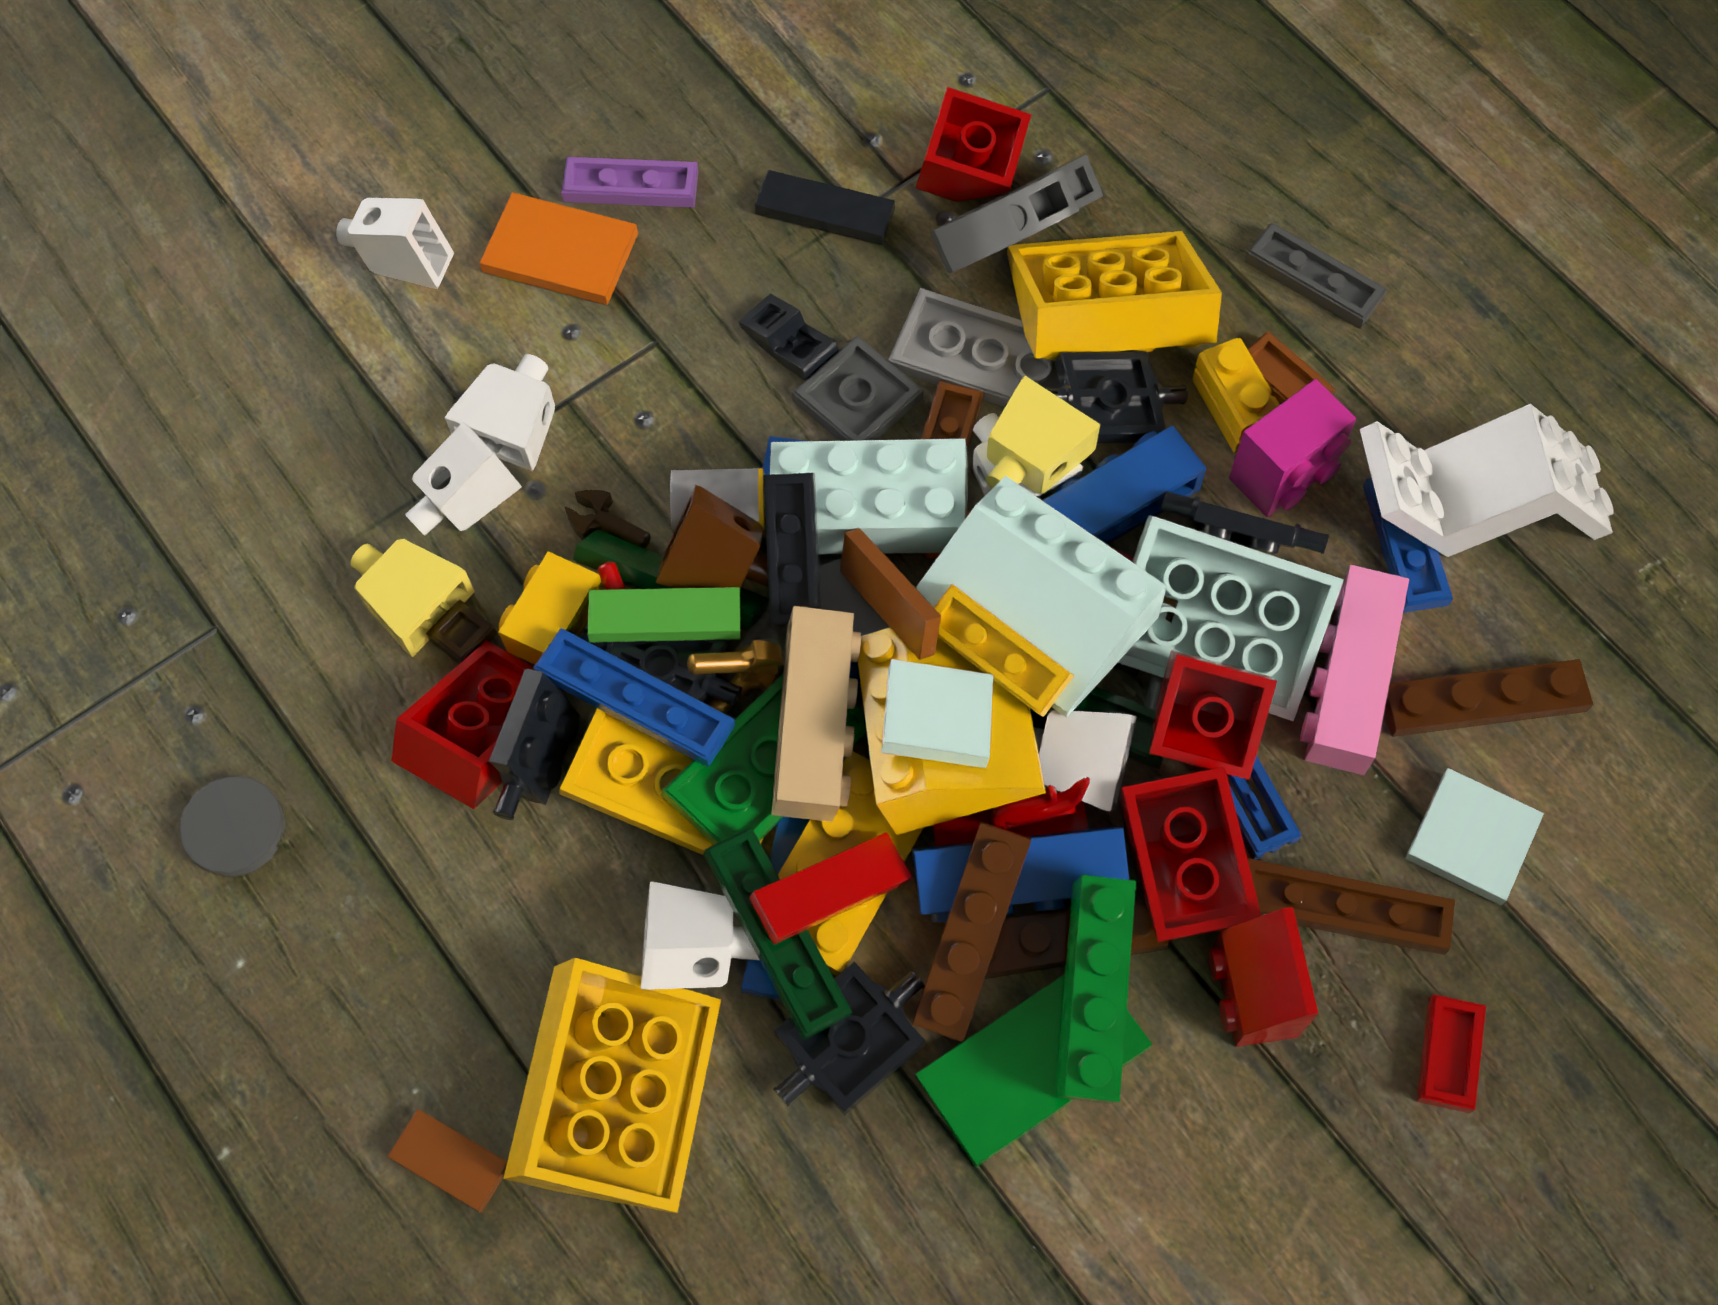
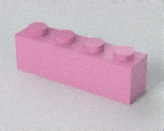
(1355, 671)

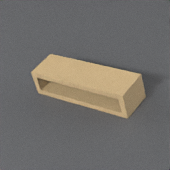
(814, 715)

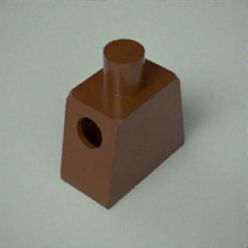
(713, 546)

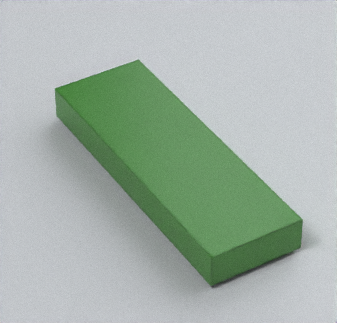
(664, 614)

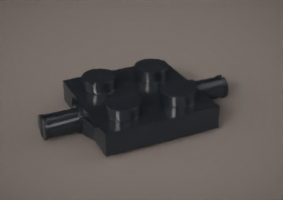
(1116, 392)
(1262, 533)
(669, 664)
(533, 742)
(857, 1051)

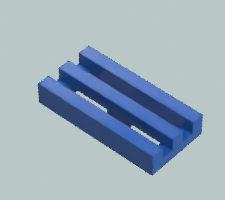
(1272, 842)

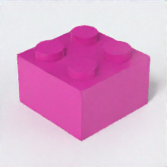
(1292, 449)

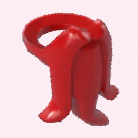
(1040, 807)

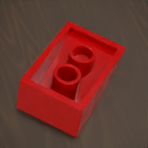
(457, 723)
(1189, 854)

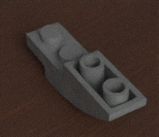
(1017, 214)

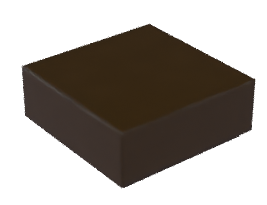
(460, 632)

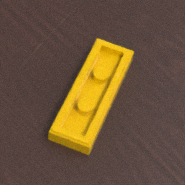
(1000, 651)

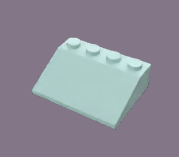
(1048, 584)
(1234, 609)

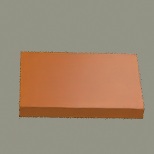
(559, 248)

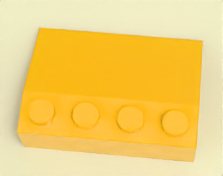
(1114, 294)
(929, 792)
(613, 1088)

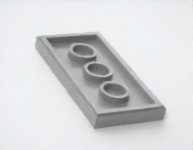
(968, 348)

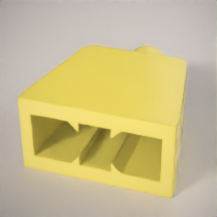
(1038, 438)
(408, 589)

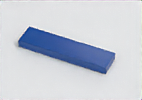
(635, 697)

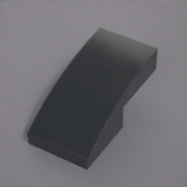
(786, 336)

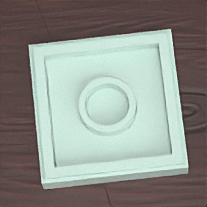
(938, 713)
(1474, 836)

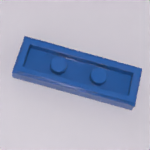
(1410, 559)

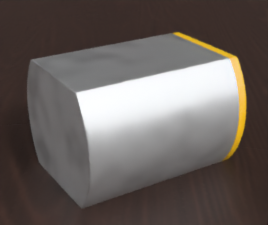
(735, 486)

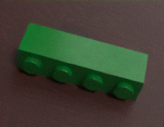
(1096, 990)

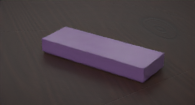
(630, 182)

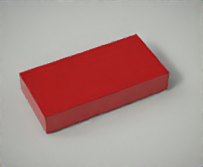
(1451, 1053)

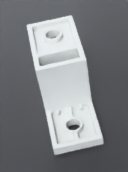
(1487, 481)

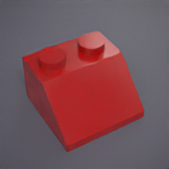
(972, 148)
(1211, 714)
(1263, 979)

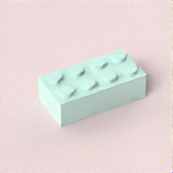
(896, 491)

